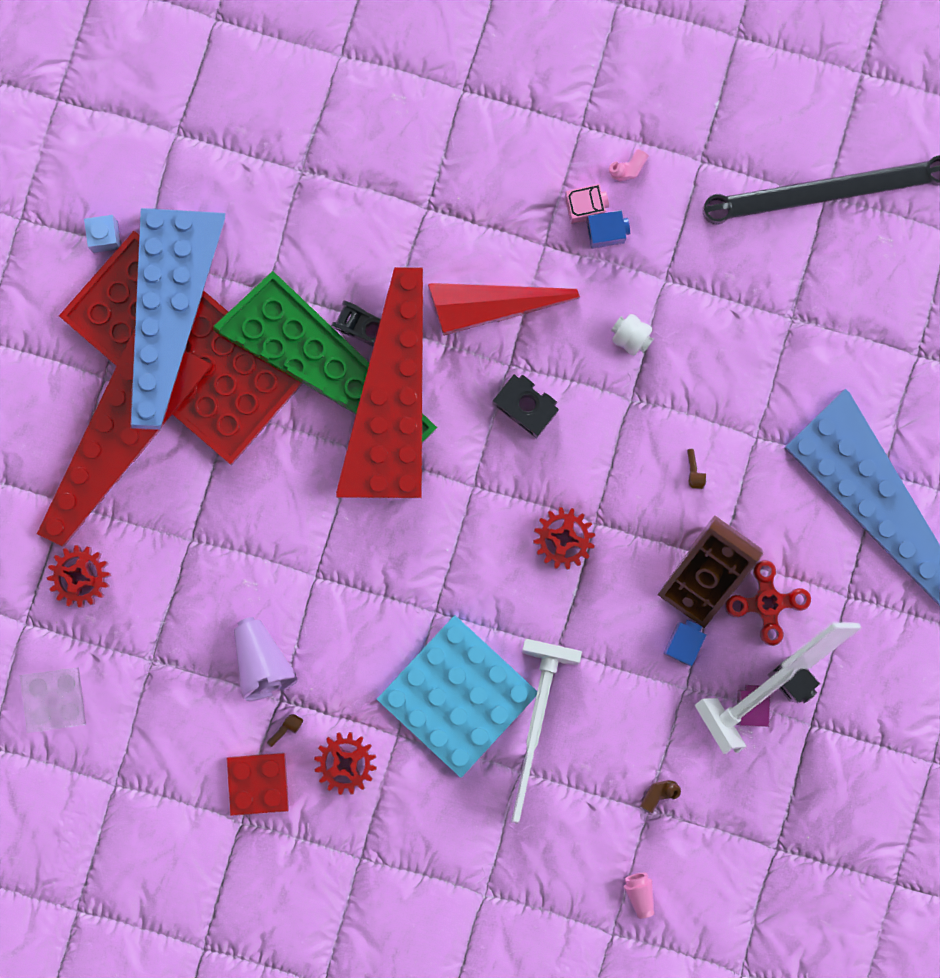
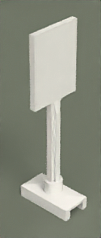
(550, 657)
(722, 722)

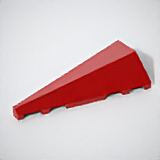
(470, 305)

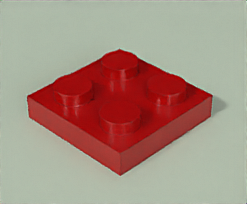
(257, 784)

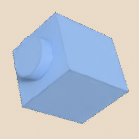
(102, 233)

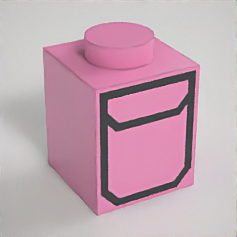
(585, 202)

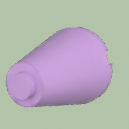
(260, 661)

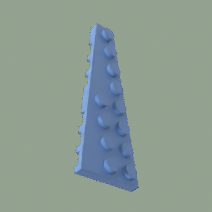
(172, 274)
(857, 473)

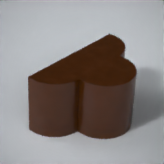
(710, 571)

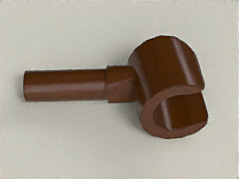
(696, 479)
(291, 723)

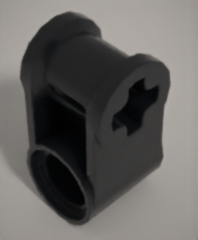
(357, 323)

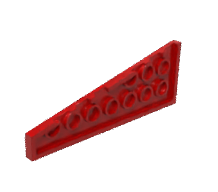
(387, 428)
(110, 445)

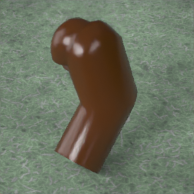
(660, 791)

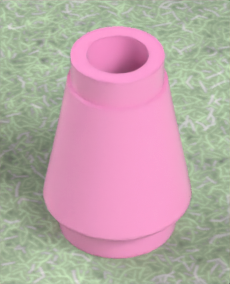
(640, 893)

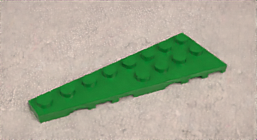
(299, 342)

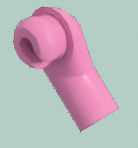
(630, 169)

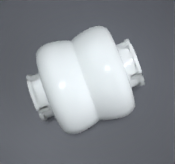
(632, 334)

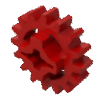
(560, 551)
(74, 589)
(335, 748)

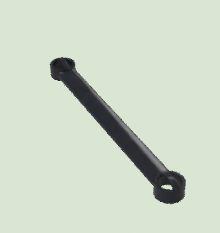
(823, 190)

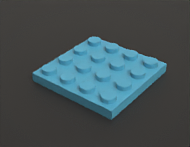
(457, 696)

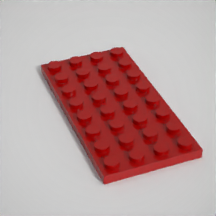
(230, 400)

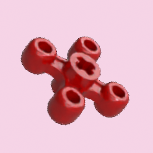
(768, 615)

